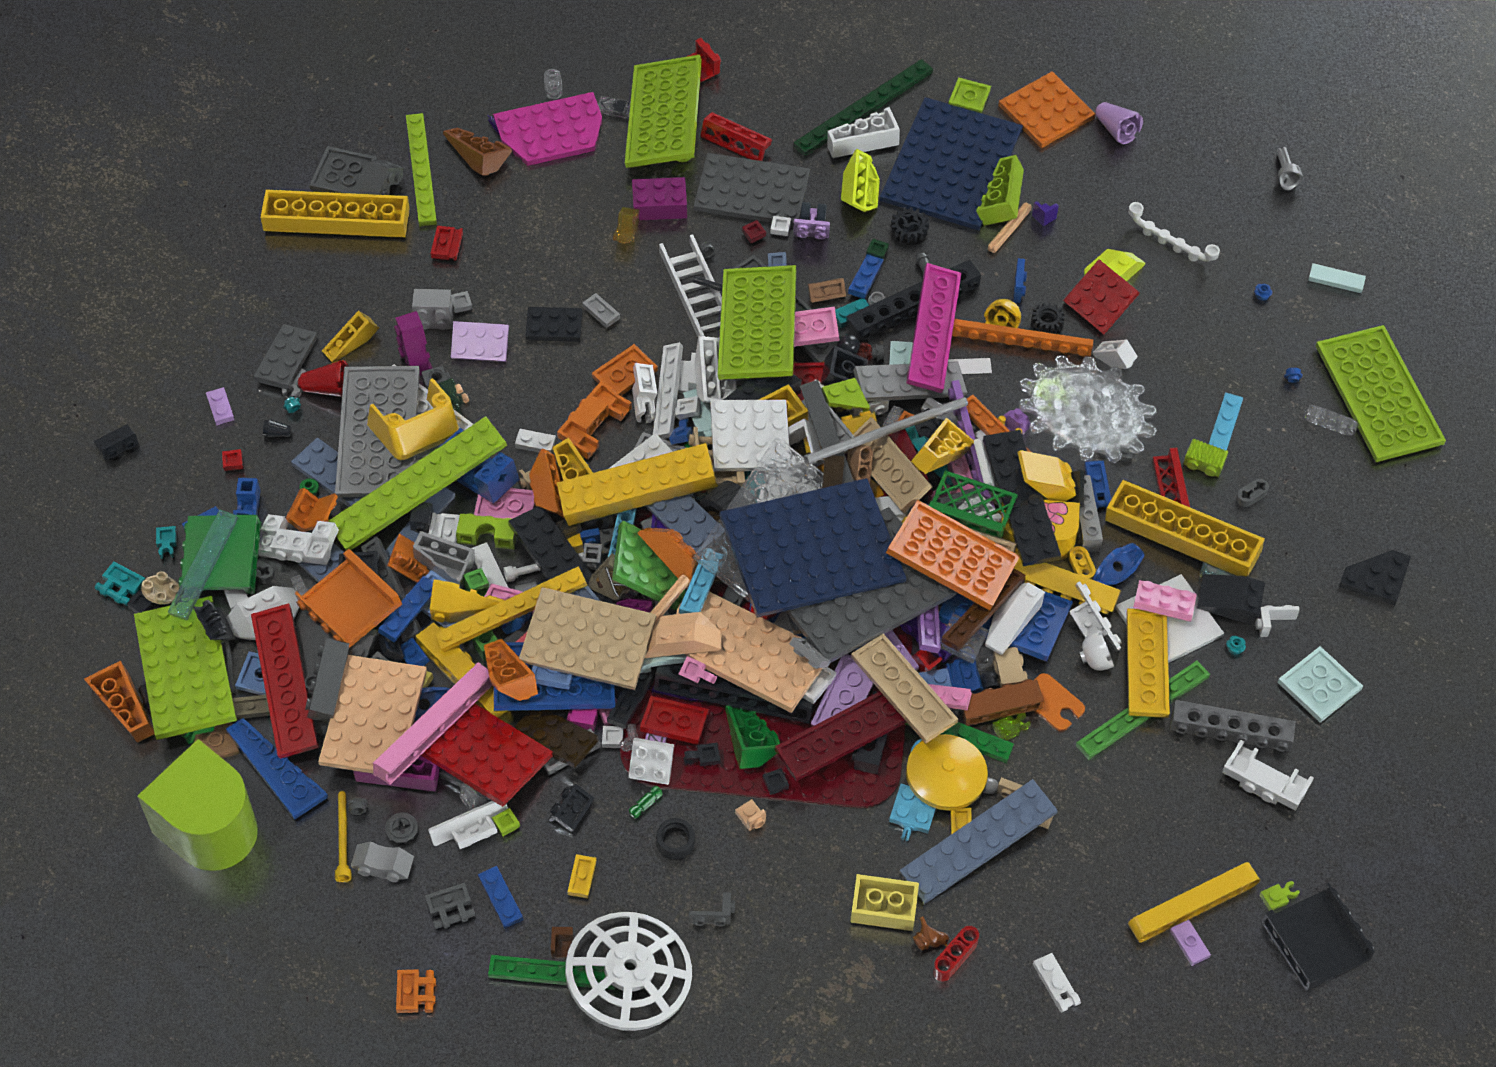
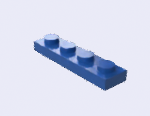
(410, 608)

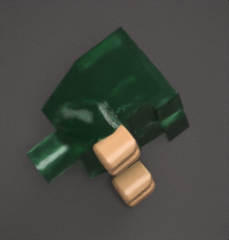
(453, 391)

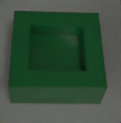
(877, 248)

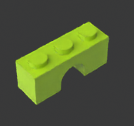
(471, 527)

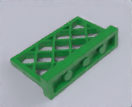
(970, 520)

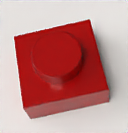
(232, 460)

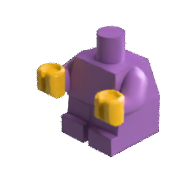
(1015, 420)

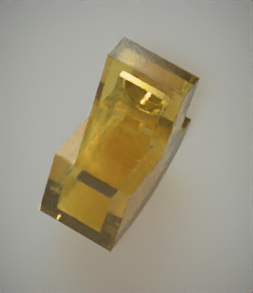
(627, 225)

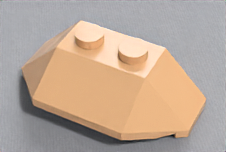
(683, 635)

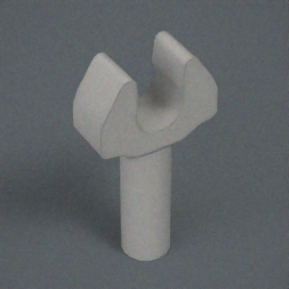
(294, 387)

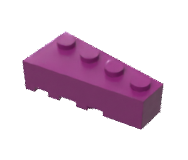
(419, 775)

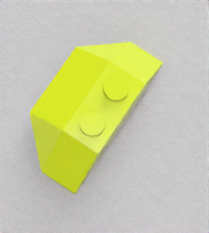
(860, 182)
(1121, 262)

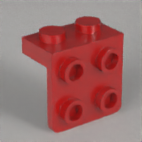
(710, 61)

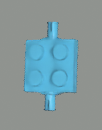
(911, 812)

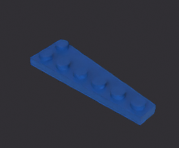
(284, 778)

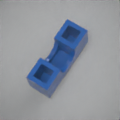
(247, 496)

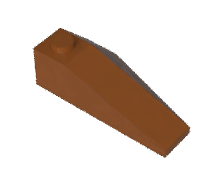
(477, 151)

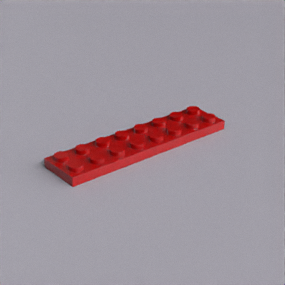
(284, 680)

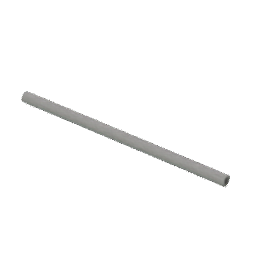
(886, 430)

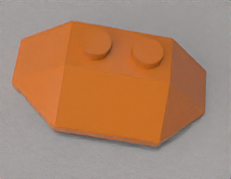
(544, 481)
(671, 550)

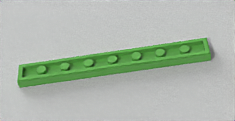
(1123, 723)

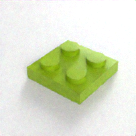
(970, 95)

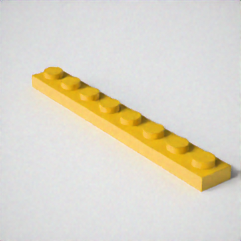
(506, 610)

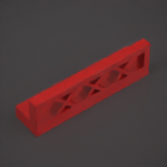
(735, 133)
(1175, 475)

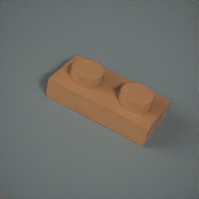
(826, 290)

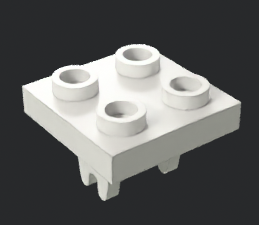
(651, 761)

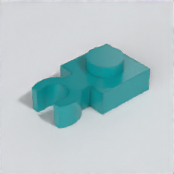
(165, 539)

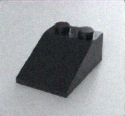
(1231, 597)

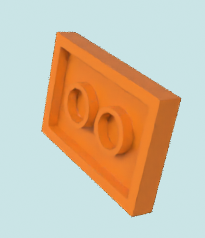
(619, 371)

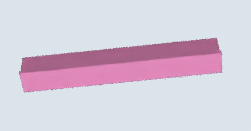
(432, 724)

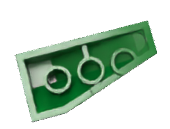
(750, 738)

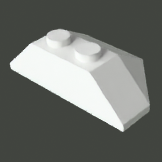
(706, 372)
(240, 615)

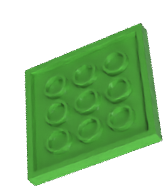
(640, 567)

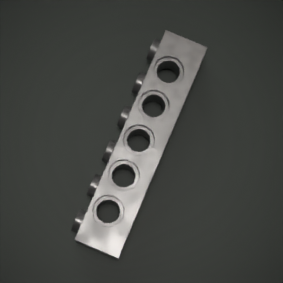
(1242, 721)

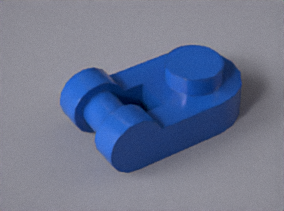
(516, 623)

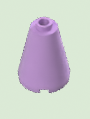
(1119, 121)

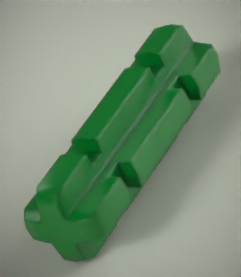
(645, 802)

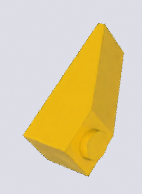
(350, 337)

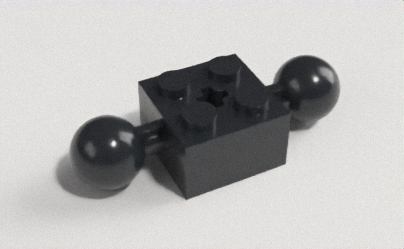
(841, 363)

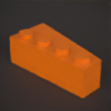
(120, 696)

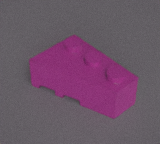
(412, 341)

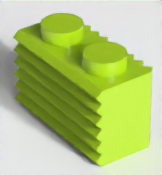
(1205, 458)

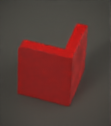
(925, 660)

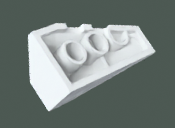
(1013, 616)

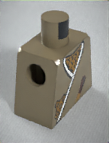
(602, 581)

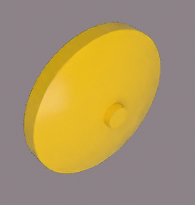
(946, 772)

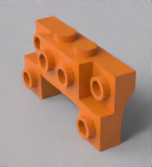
(589, 416)

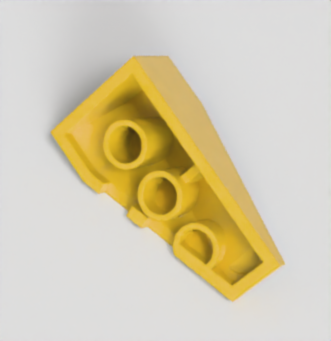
(455, 604)

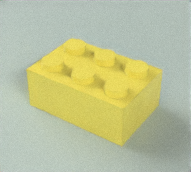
(884, 902)

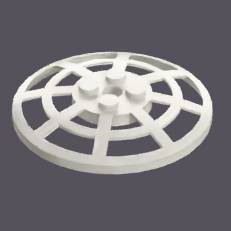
(626, 979)

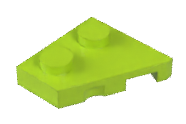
(845, 395)

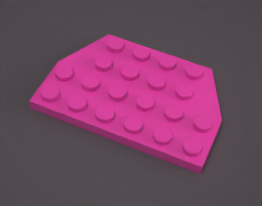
(551, 128)

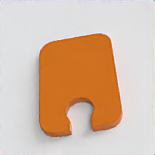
(1055, 700)

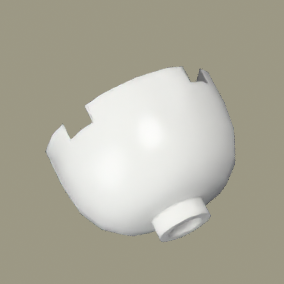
(1096, 652)

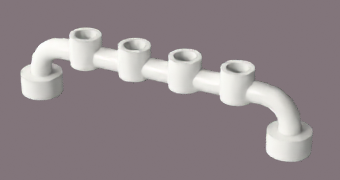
(1211, 251)

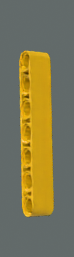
(1194, 902)

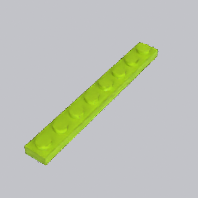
(421, 170)

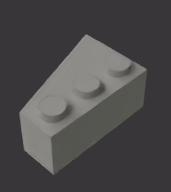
(444, 557)

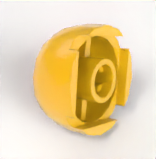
(1003, 313)

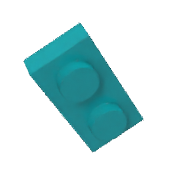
(848, 309)

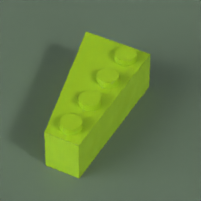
(1003, 192)

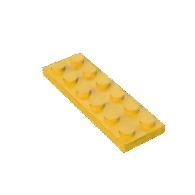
(1147, 664)

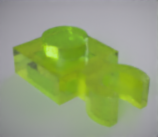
(1009, 728)

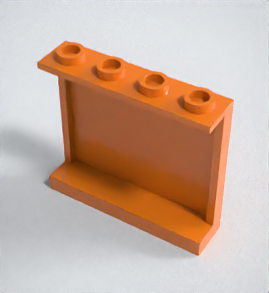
(349, 600)

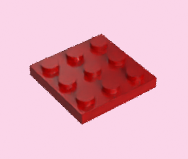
(1101, 296)

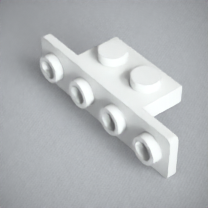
(1090, 620)
(468, 827)

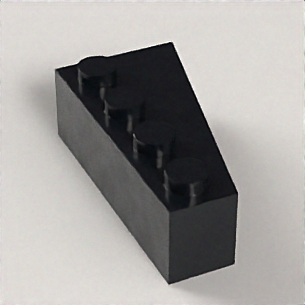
(760, 387)

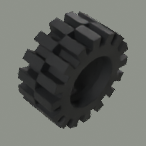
(1047, 311)

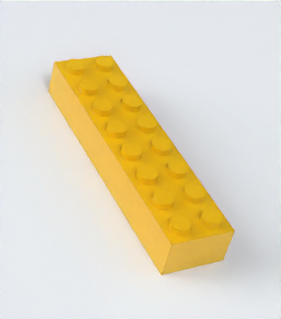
(335, 213)
(636, 484)
(1184, 529)

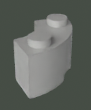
(382, 861)

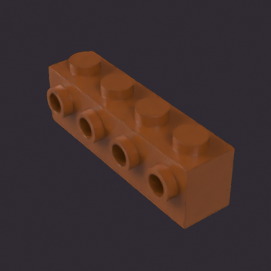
(1003, 702)

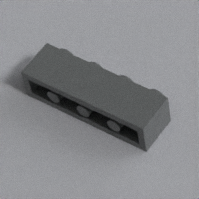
(328, 680)

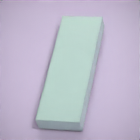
(1336, 278)

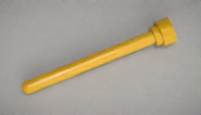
(342, 873)

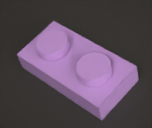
(220, 406)

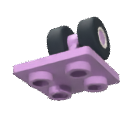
(805, 227)

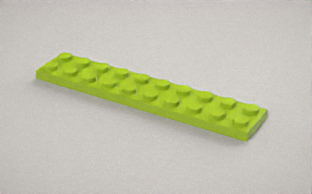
(417, 483)

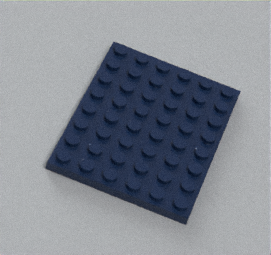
(949, 162)
(811, 547)

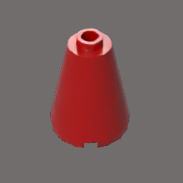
(324, 380)

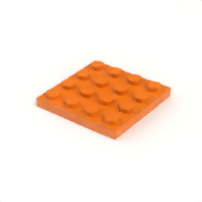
(1046, 109)

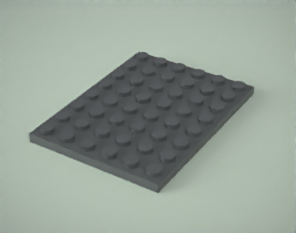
(854, 620)

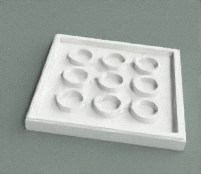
(1181, 634)

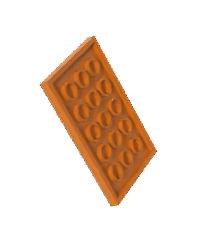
(953, 554)

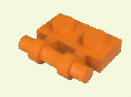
(408, 991)

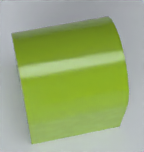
(201, 810)

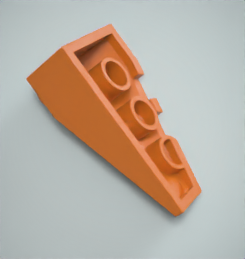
(509, 672)

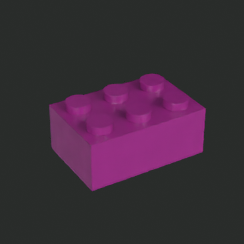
(660, 198)

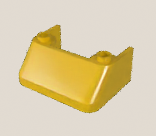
(418, 433)

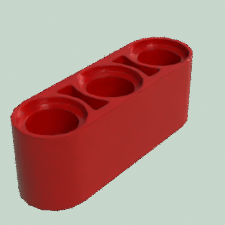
(953, 962)

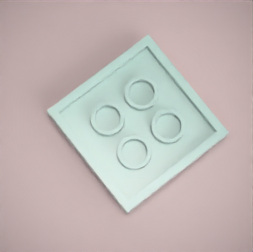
(1320, 684)

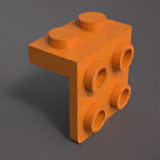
(309, 510)

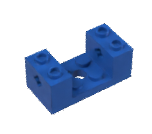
(491, 477)

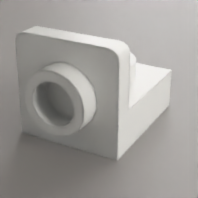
(687, 407)

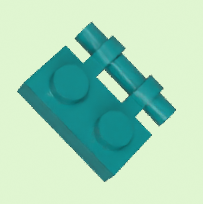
(122, 578)

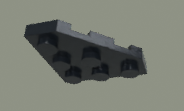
(1377, 576)

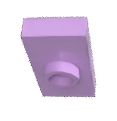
(1190, 942)

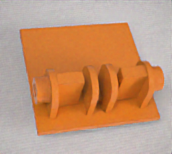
(403, 560)

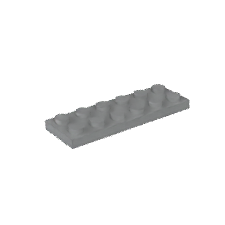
(889, 382)

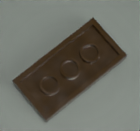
(566, 740)

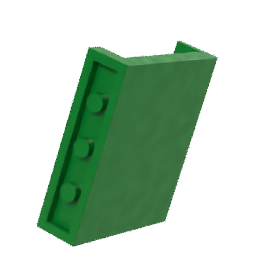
(238, 561)

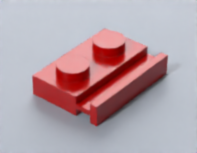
(446, 243)

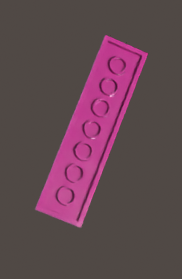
(933, 328)

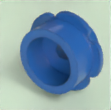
(1263, 291)
(1293, 374)

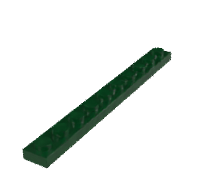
(864, 106)

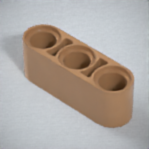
(860, 462)

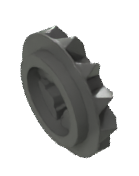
(407, 821)

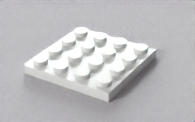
(745, 431)

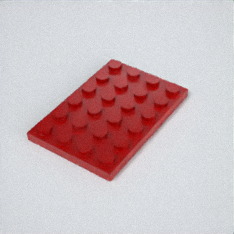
(488, 754)

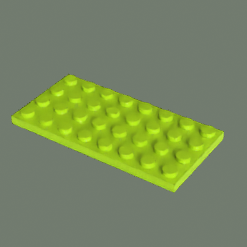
(663, 111)
(757, 322)
(1380, 393)
(183, 673)

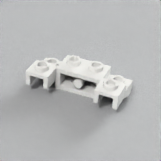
(296, 545)
(1264, 780)

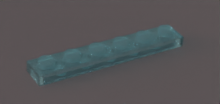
(203, 564)

